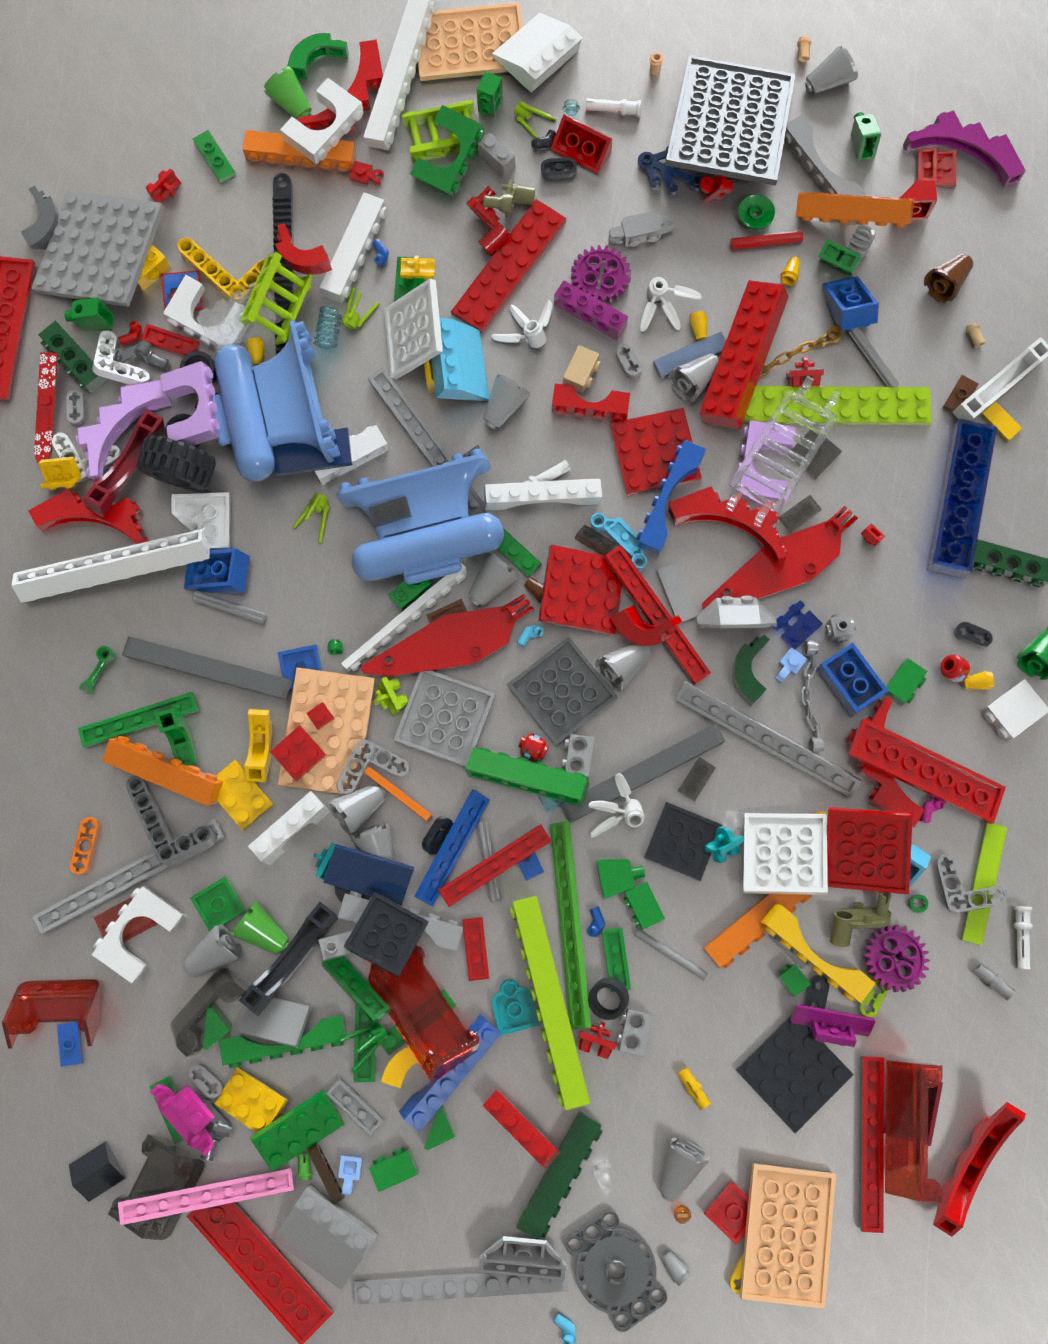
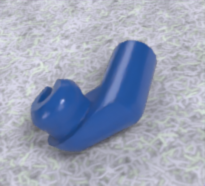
(382, 255)
(597, 924)

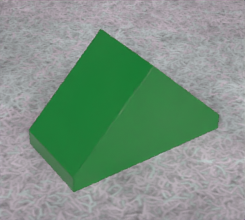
(215, 1026)
(440, 1131)

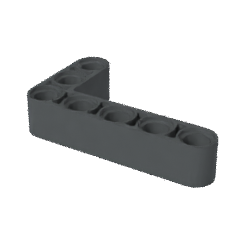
(160, 828)

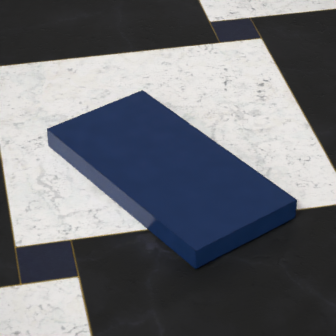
(303, 458)
(368, 874)

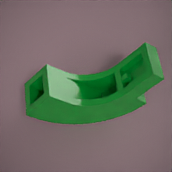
(313, 48)
(177, 732)

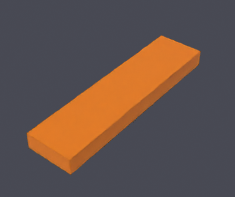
(399, 795)

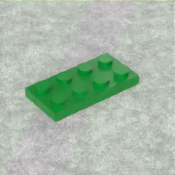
(297, 1130)

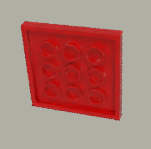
(647, 448)
(579, 591)
(869, 850)

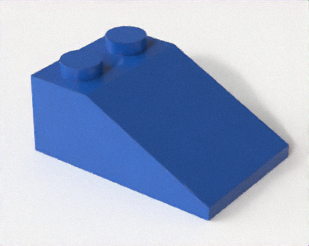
(851, 303)
(221, 573)

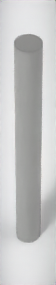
(671, 954)

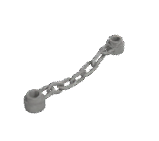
(815, 744)

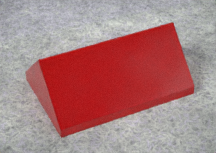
(582, 144)

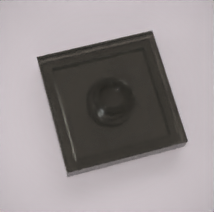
(824, 457)

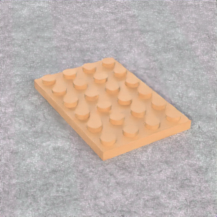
(464, 40)
(350, 704)
(788, 1236)

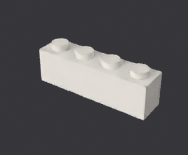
(363, 448)

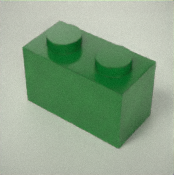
(905, 681)
(643, 905)
(393, 1169)

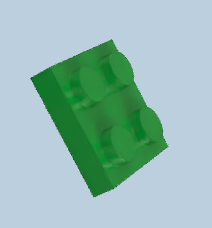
(218, 903)

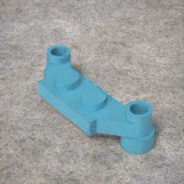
(622, 535)

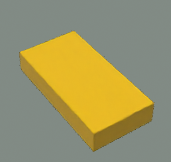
(1005, 424)

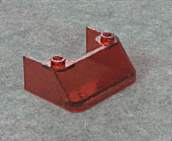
(53, 1002)

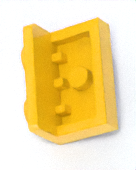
(59, 473)

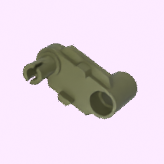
(513, 194)
(859, 918)

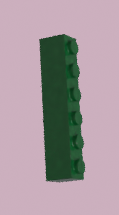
(559, 1175)

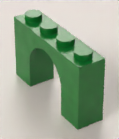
(448, 177)

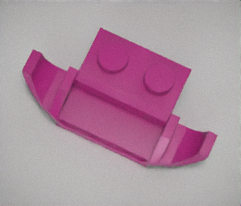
(186, 1115)

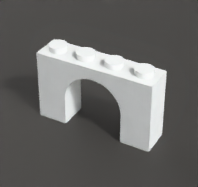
(316, 143)
(182, 305)
(270, 843)
(112, 949)

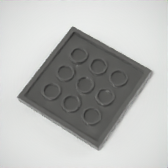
(562, 691)

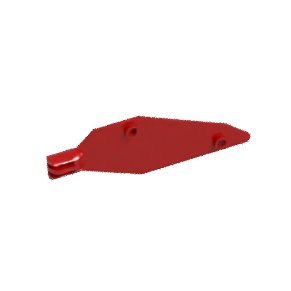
(807, 556)
(451, 641)

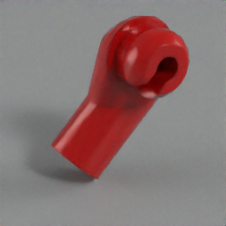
(133, 335)

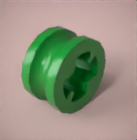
(918, 897)

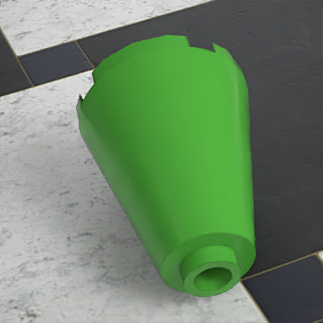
(288, 93)
(260, 930)

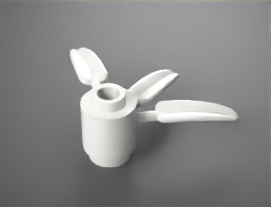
(656, 292)
(532, 329)
(631, 809)

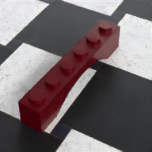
(107, 488)

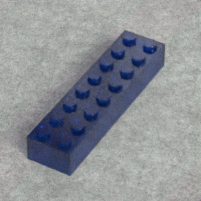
(962, 498)

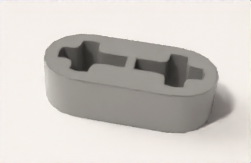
(625, 363)
(71, 408)
(202, 1084)

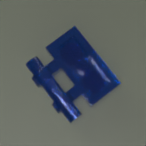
(799, 631)

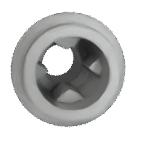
(676, 1268)

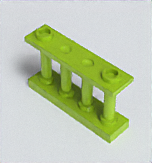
(437, 147)
(258, 297)

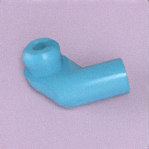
(529, 632)
(567, 1327)

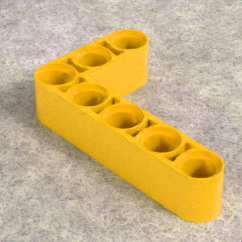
(209, 265)

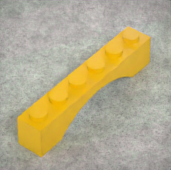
(786, 927)

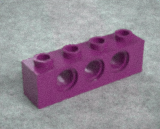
(590, 310)

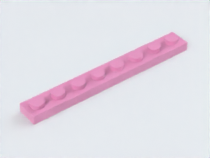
(205, 1196)

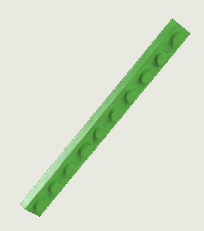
(570, 925)

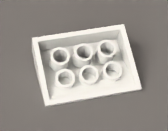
(538, 50)

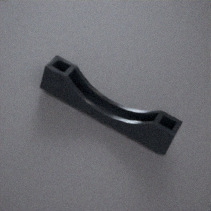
(274, 978)

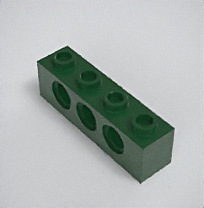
(55, 335)
(1019, 560)

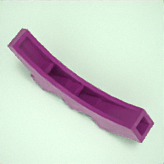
(948, 132)

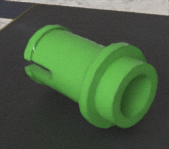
(304, 1169)

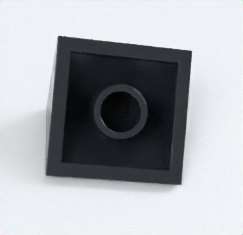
(96, 1172)

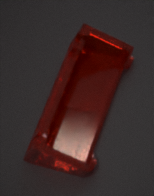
(424, 1017)
(908, 1130)

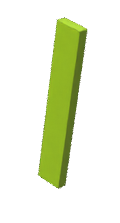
(984, 877)

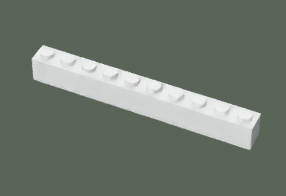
(399, 73)
(111, 566)

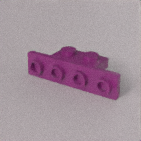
(833, 1025)

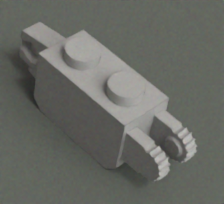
(640, 229)

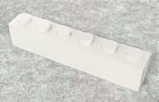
(353, 248)

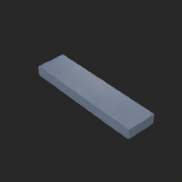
(710, 345)

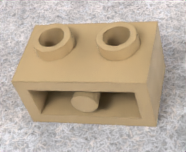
(581, 369)

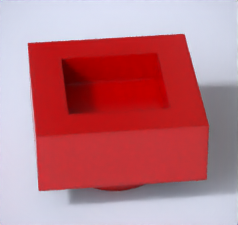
(872, 535)
(320, 716)

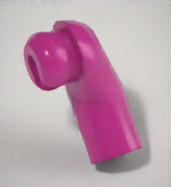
(929, 807)

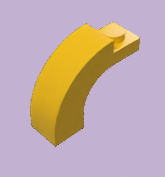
(260, 745)
(398, 1067)

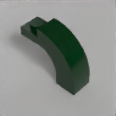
(744, 681)

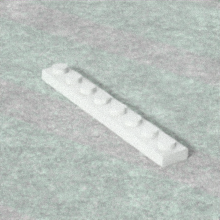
(399, 623)

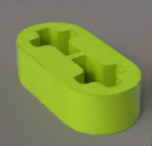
(877, 1001)

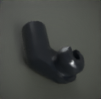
(543, 143)

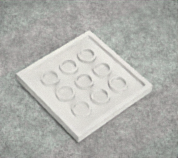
(413, 329)
(785, 854)

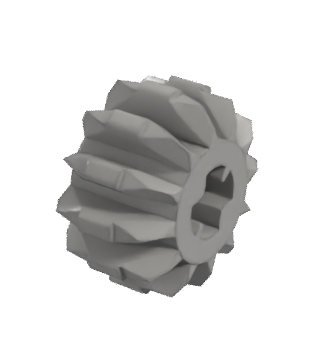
(862, 240)

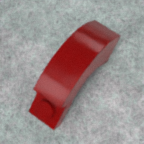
(307, 262)
(640, 632)

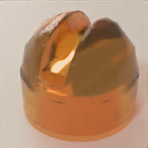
(682, 1210)

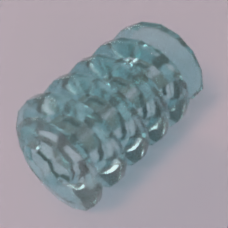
(327, 327)

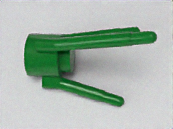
(375, 1036)

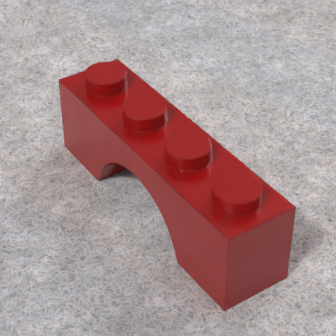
(568, 402)
(521, 1129)

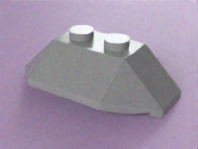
(736, 613)
(523, 1258)

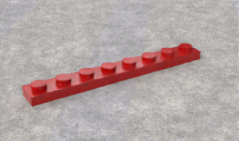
(656, 613)
(872, 1145)

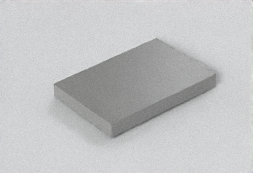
(278, 1023)

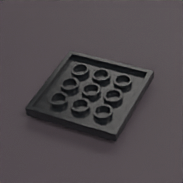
(794, 1073)

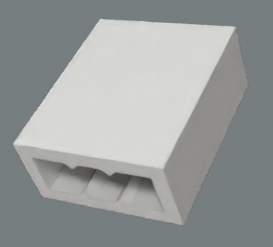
(1015, 710)

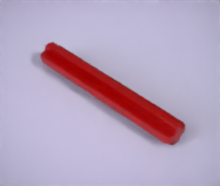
(766, 240)

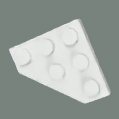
(206, 512)

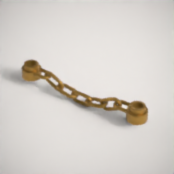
(832, 330)

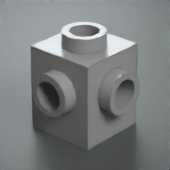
(835, 632)

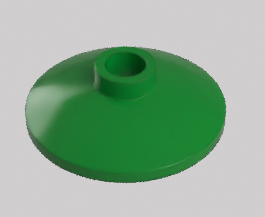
(756, 205)

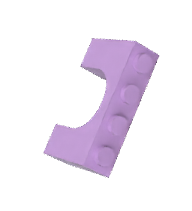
(203, 423)
(751, 434)

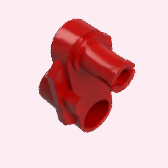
(497, 234)

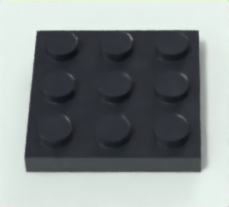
(681, 841)
(386, 934)

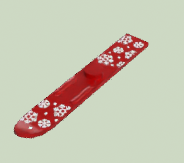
(45, 405)

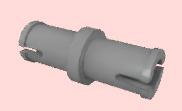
(994, 981)

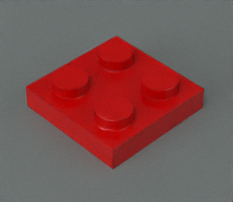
(298, 753)
(730, 1212)

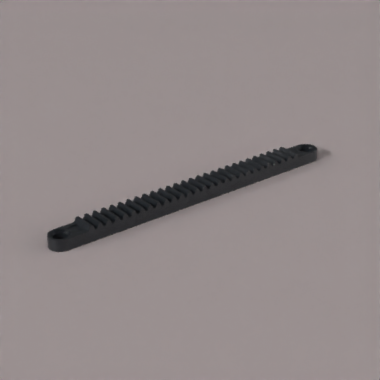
(282, 213)

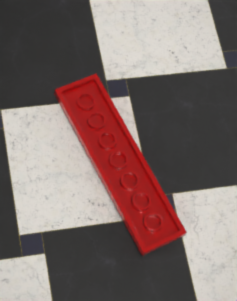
(508, 266)
(15, 287)
(927, 771)
(262, 1269)

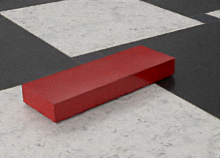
(169, 340)
(475, 949)

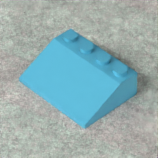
(460, 367)

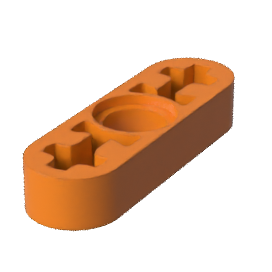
(86, 861)

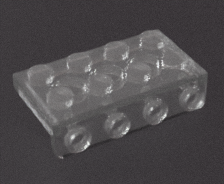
(223, 323)

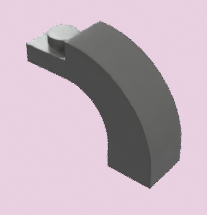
(42, 230)

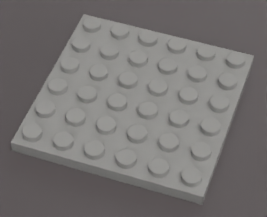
(98, 248)

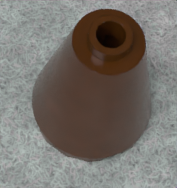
(948, 278)

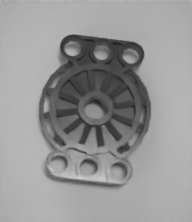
(620, 1291)

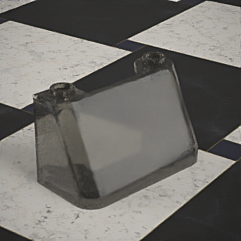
(184, 1026)
(164, 1171)

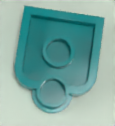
(514, 1008)

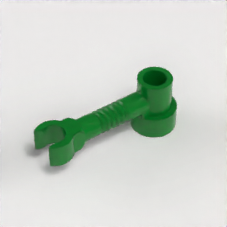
(101, 654)

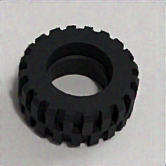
(176, 463)

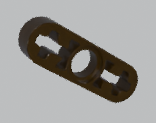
(326, 1173)

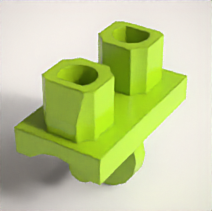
(387, 697)

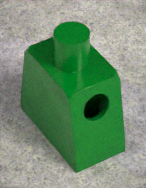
(865, 136)
(90, 315)
(617, 876)

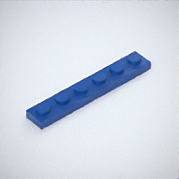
(452, 847)

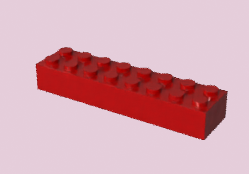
(744, 354)

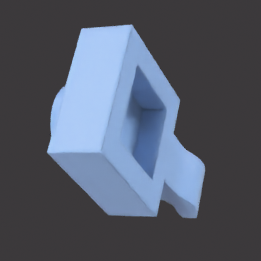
(791, 664)
(349, 1170)

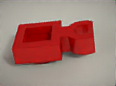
(364, 173)

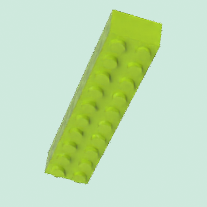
(551, 1003)

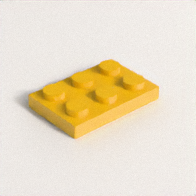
(241, 798)
(250, 1100)

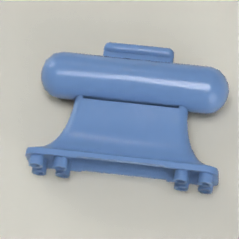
(270, 404)
(440, 523)

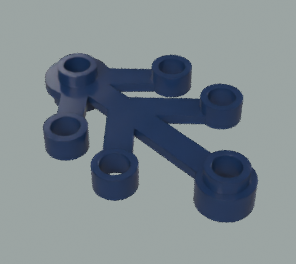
(666, 171)

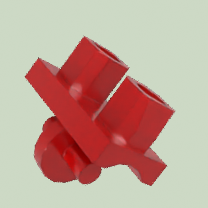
(163, 186)
(715, 187)
(795, 376)
(605, 1045)

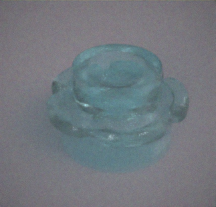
(571, 107)

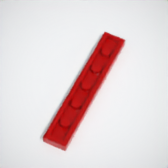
(494, 865)

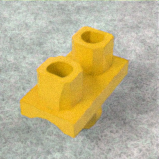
(417, 268)

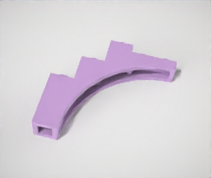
(115, 419)

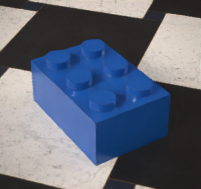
(852, 679)

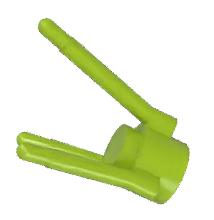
(525, 111)
(351, 318)
(316, 504)

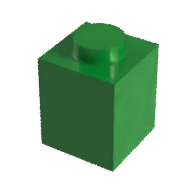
(793, 979)

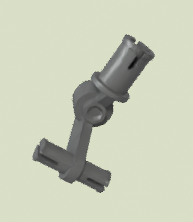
(142, 351)
(219, 1131)

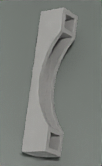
(800, 138)
(442, 933)

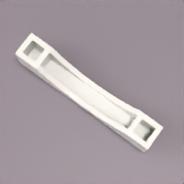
(1002, 381)
(564, 491)

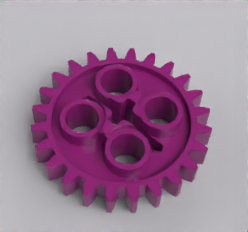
(617, 277)
(899, 940)

